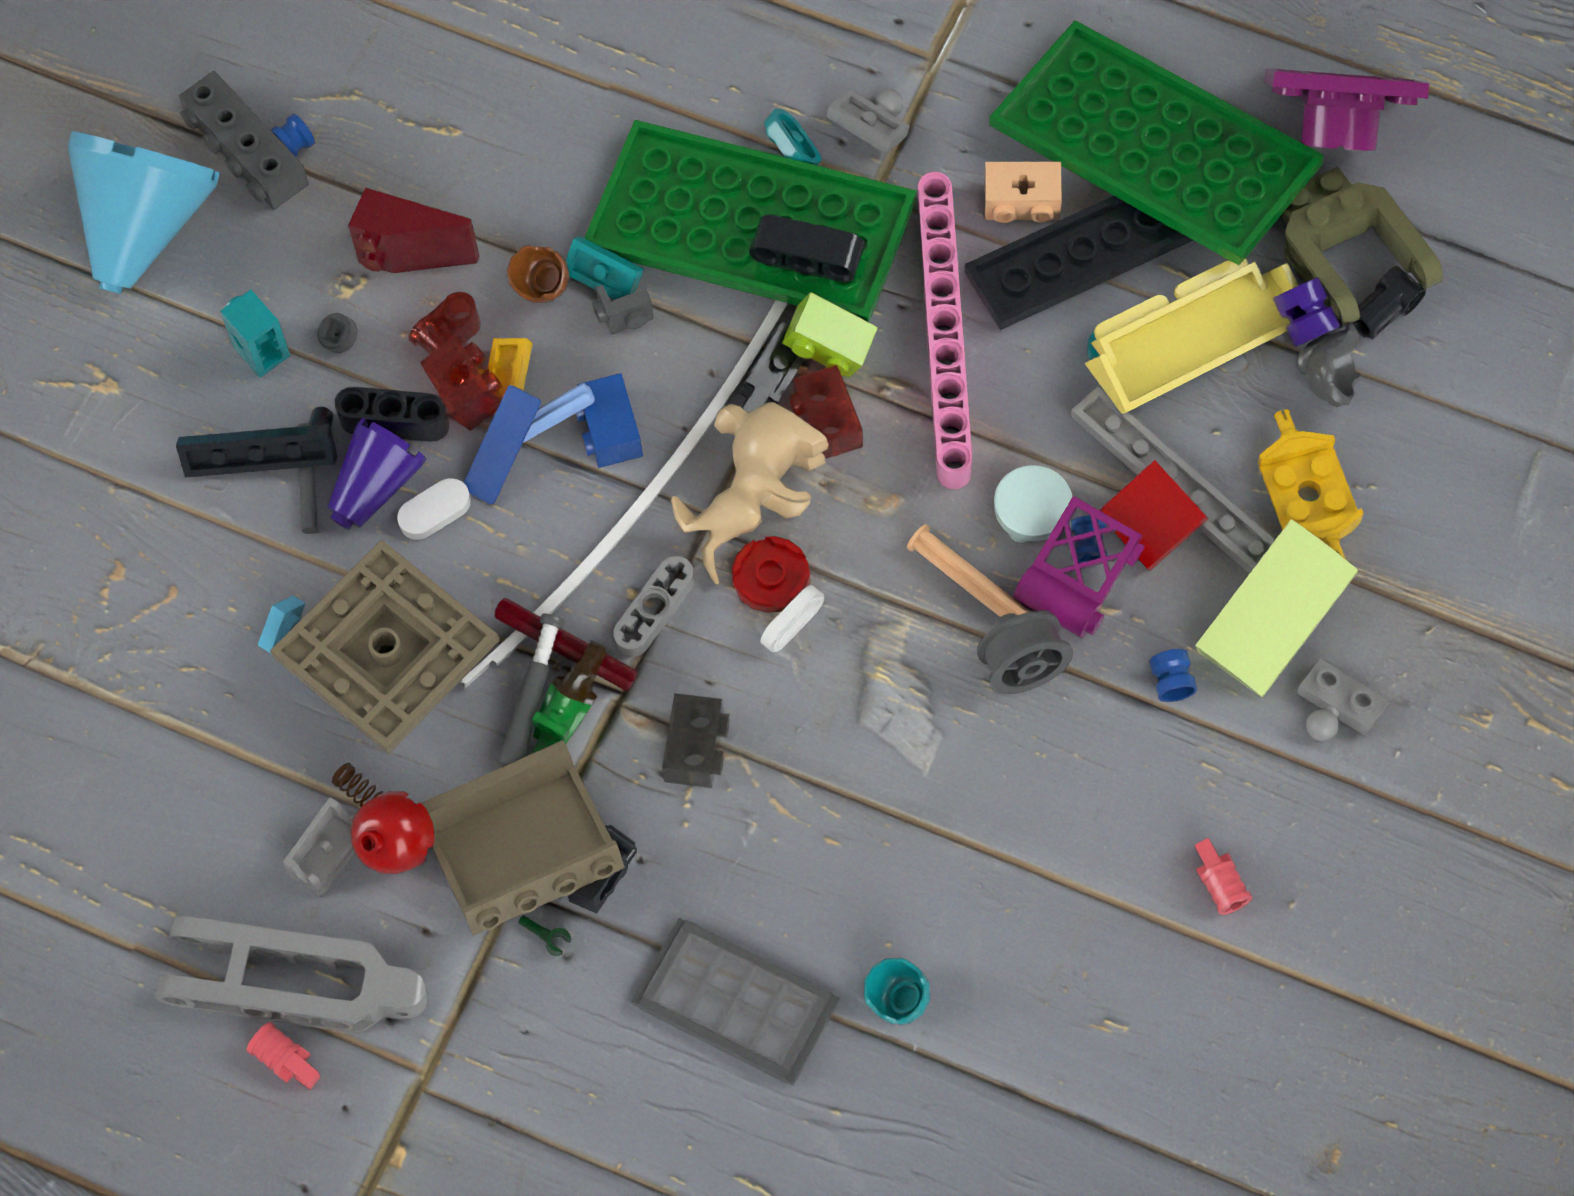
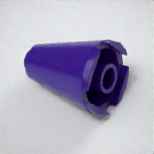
(370, 474)

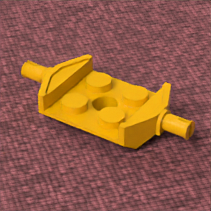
(1310, 461)

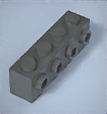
(243, 140)

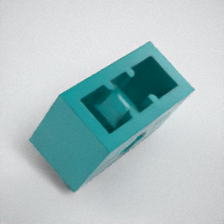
(255, 333)

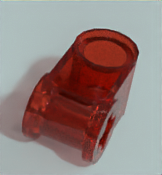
(441, 325)

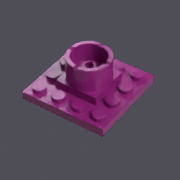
(1343, 107)

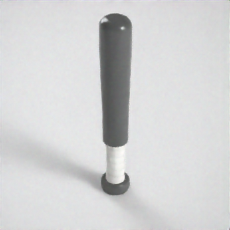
(527, 704)

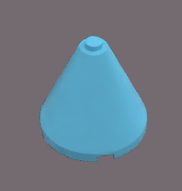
(132, 204)

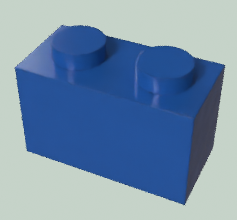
(610, 423)

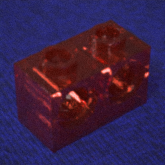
(833, 411)

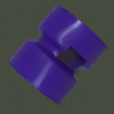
(1306, 312)

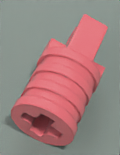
(1221, 879)
(282, 1056)

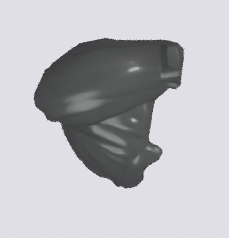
(1330, 366)

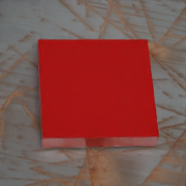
(1157, 511)

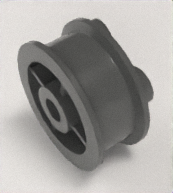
(1024, 651)

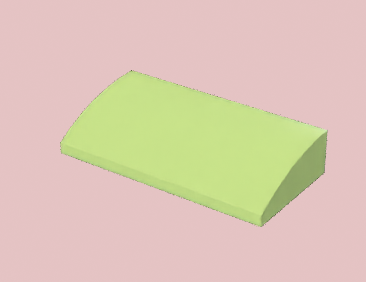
(1276, 608)

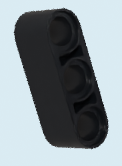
(807, 248)
(379, 402)

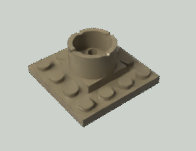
(384, 646)

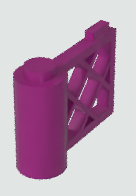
(1068, 599)

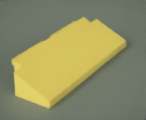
(1174, 342)

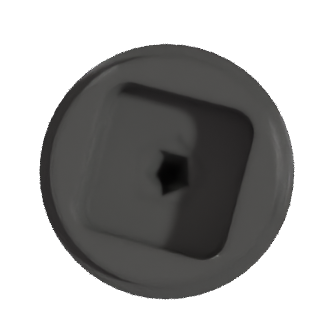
(337, 333)

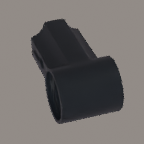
(1393, 295)

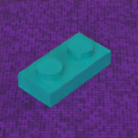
(598, 266)

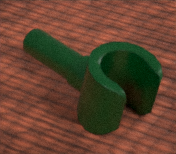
(546, 934)

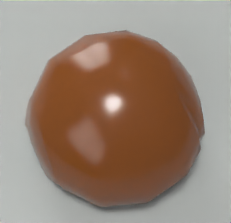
(538, 274)

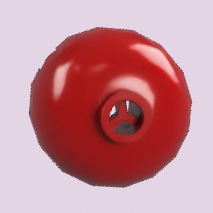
(392, 833)

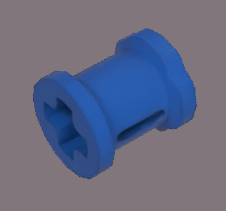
(1088, 548)

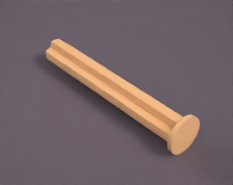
(963, 573)

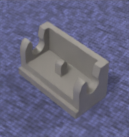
(322, 849)

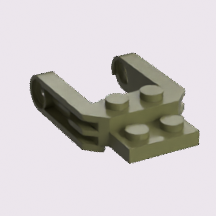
(1336, 211)

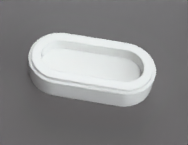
(434, 509)
(792, 618)

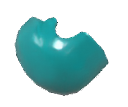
(897, 991)

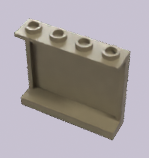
(520, 838)

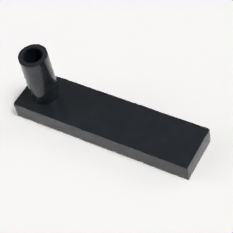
(260, 449)

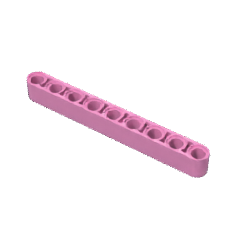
(948, 343)

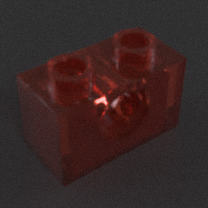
(463, 381)

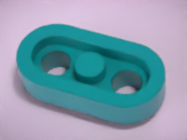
(791, 137)

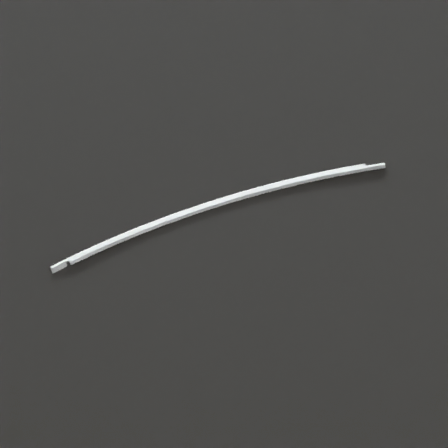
(646, 497)

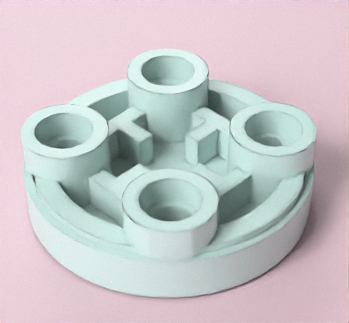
(1031, 502)

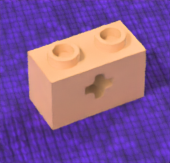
(1022, 191)

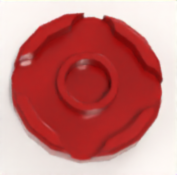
(770, 573)

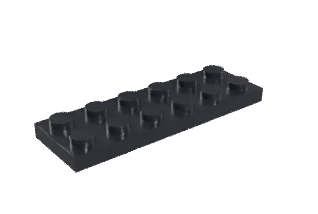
(1068, 259)

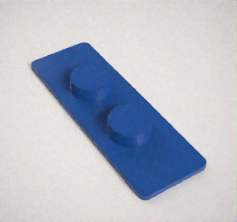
(501, 444)

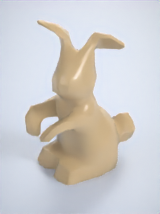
(763, 451)

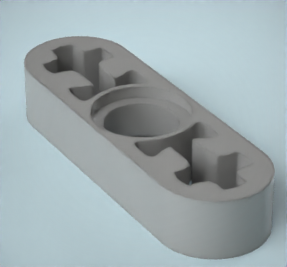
(678, 589)

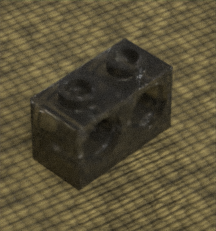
(689, 740)

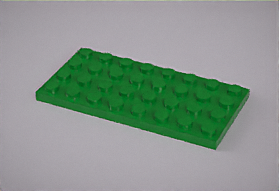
(1157, 141)
(698, 202)

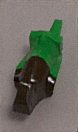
(568, 699)

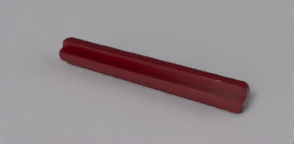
(564, 644)

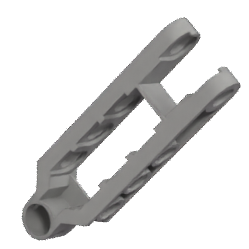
(384, 993)

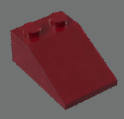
(409, 236)

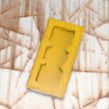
(510, 361)

